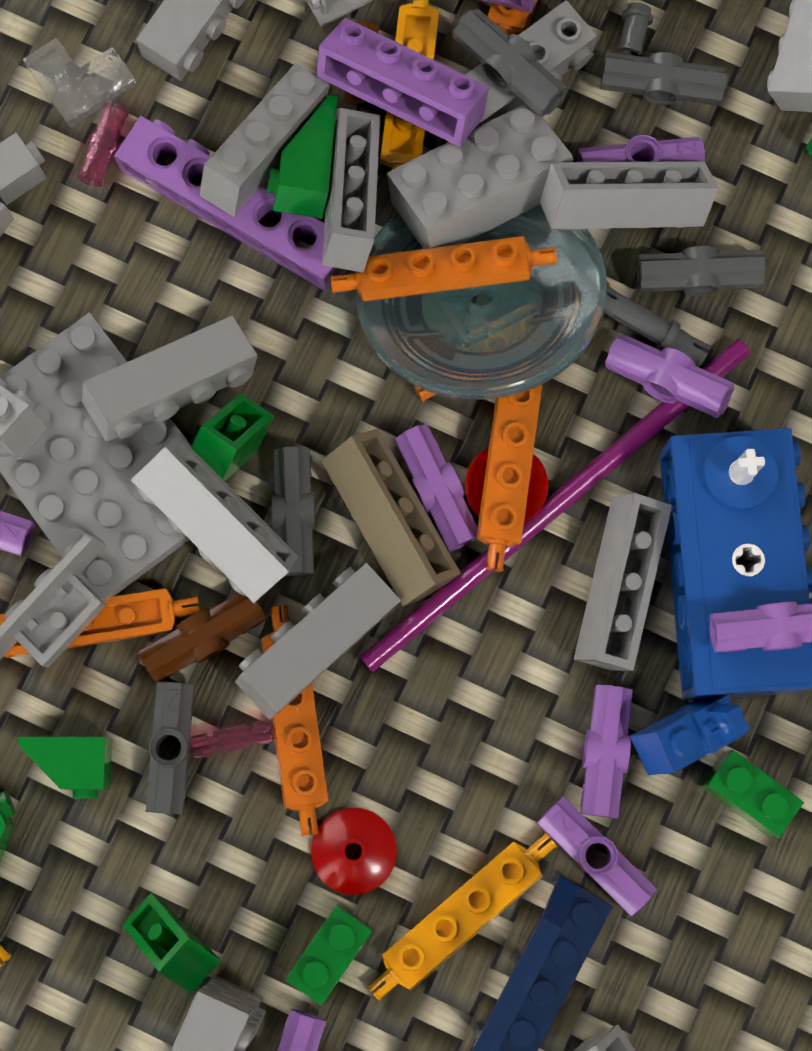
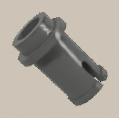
(634, 30)

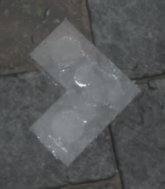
(78, 91)

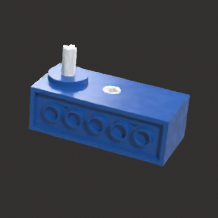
(731, 503)

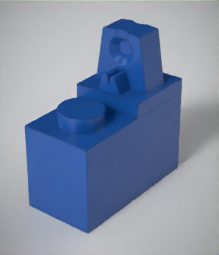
(689, 734)

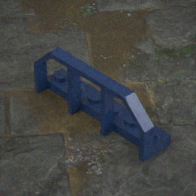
(544, 970)

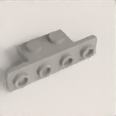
(57, 606)

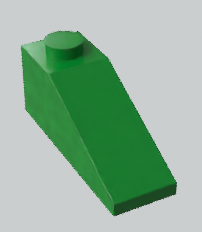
(305, 166)

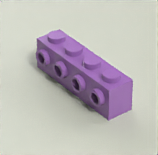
(402, 81)

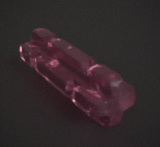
(231, 739)

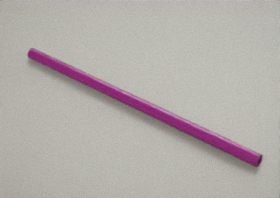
(552, 508)

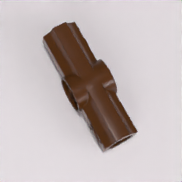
(201, 636)

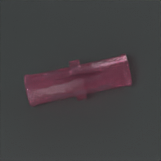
(103, 144)

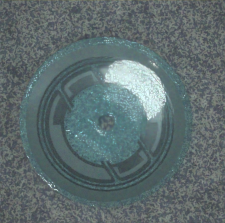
(498, 347)

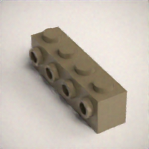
(412, 560)

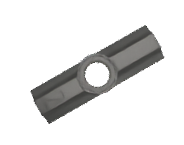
(509, 62)
(663, 78)
(700, 270)
(295, 506)
(171, 718)

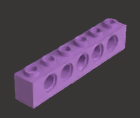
(154, 139)

